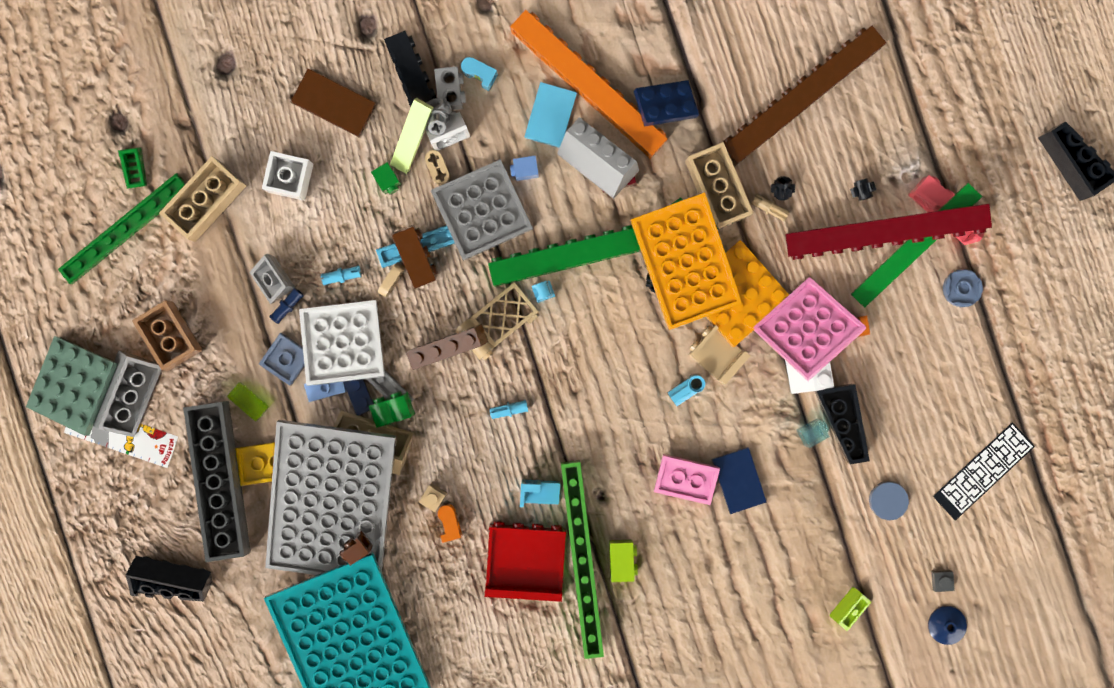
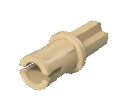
(770, 207)

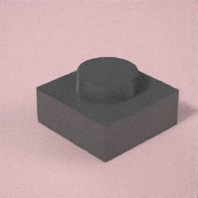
(942, 581)

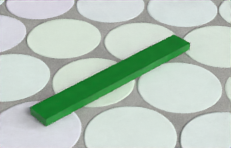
(121, 230)
(907, 253)

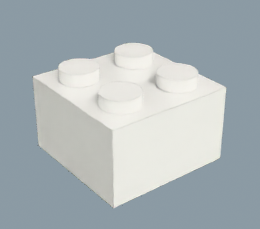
(287, 175)

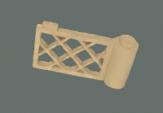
(485, 350)

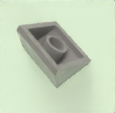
(271, 278)

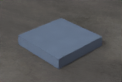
(284, 359)

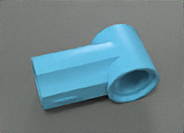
(685, 391)

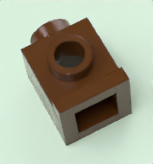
(356, 548)

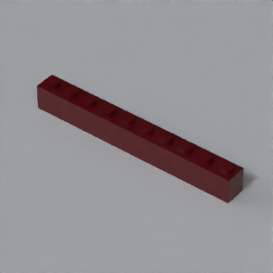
(888, 230)

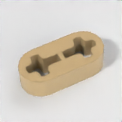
(441, 166)
(391, 279)

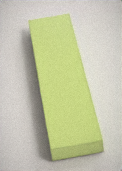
(411, 135)

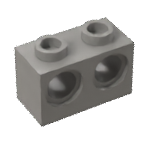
(445, 89)

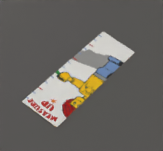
(147, 443)

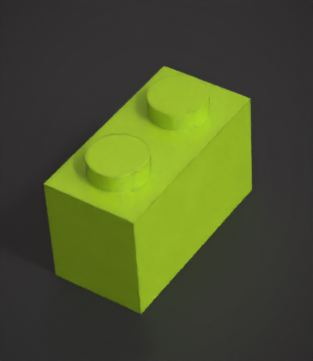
(622, 560)

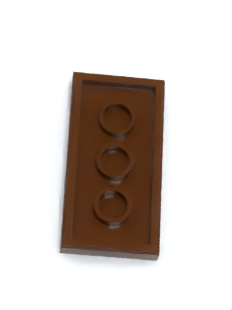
(333, 103)

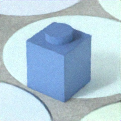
(524, 168)

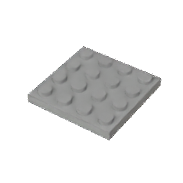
(481, 209)

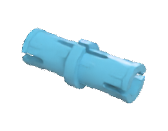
(341, 275)

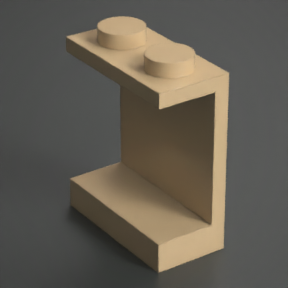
(717, 355)

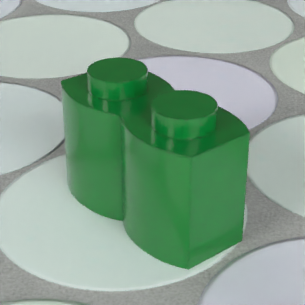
(391, 409)

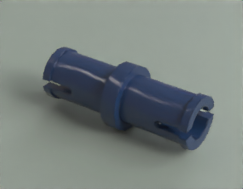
(286, 305)

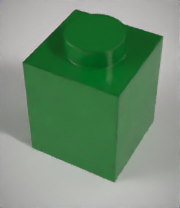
(386, 179)

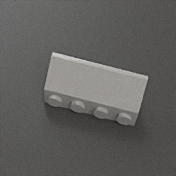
(597, 158)
(127, 394)

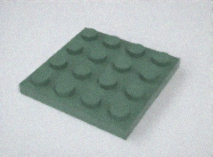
(71, 385)

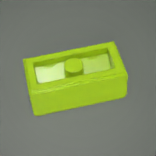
(850, 608)

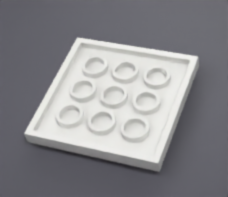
(341, 342)

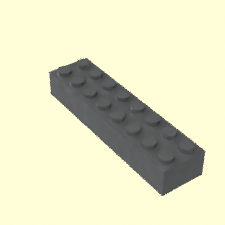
(217, 481)

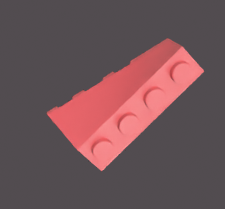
(932, 196)

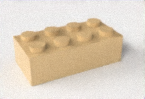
(717, 177)
(202, 199)

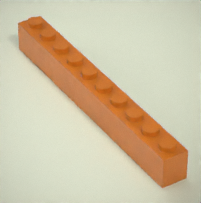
(587, 83)

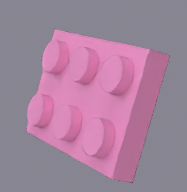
(686, 479)

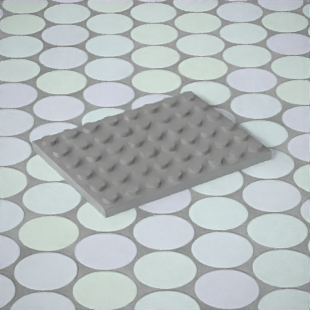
(324, 493)

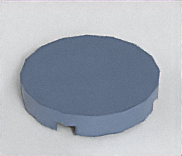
(962, 288)
(888, 500)

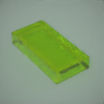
(247, 401)

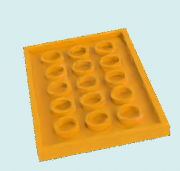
(686, 261)

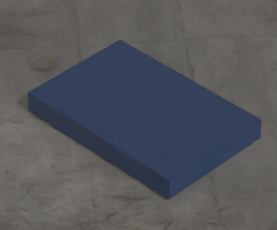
(739, 480)

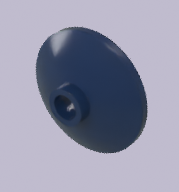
(941, 619)

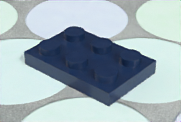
(666, 103)

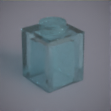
(813, 433)

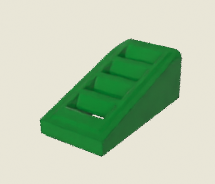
(126, 169)

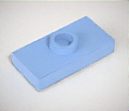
(322, 391)

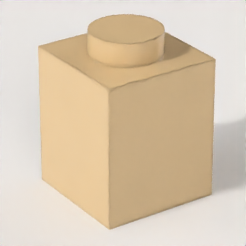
(433, 497)

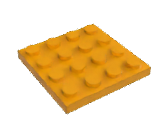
(757, 292)

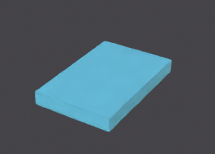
(550, 115)

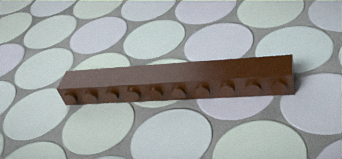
(804, 95)

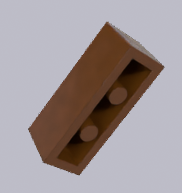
(415, 256)

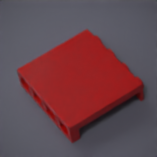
(525, 562)

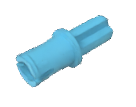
(509, 409)

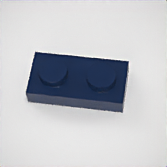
(359, 395)

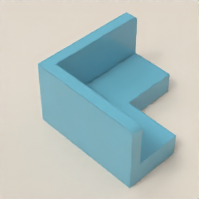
(539, 492)

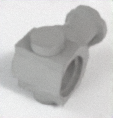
(439, 115)

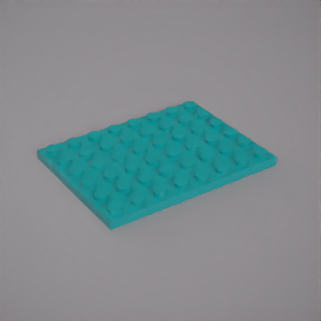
(346, 630)

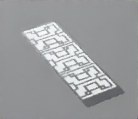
(983, 471)

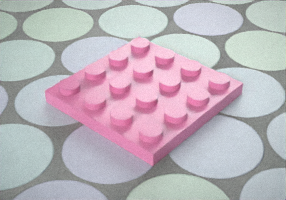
(809, 328)

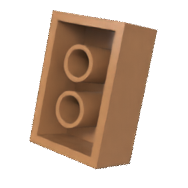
(167, 335)

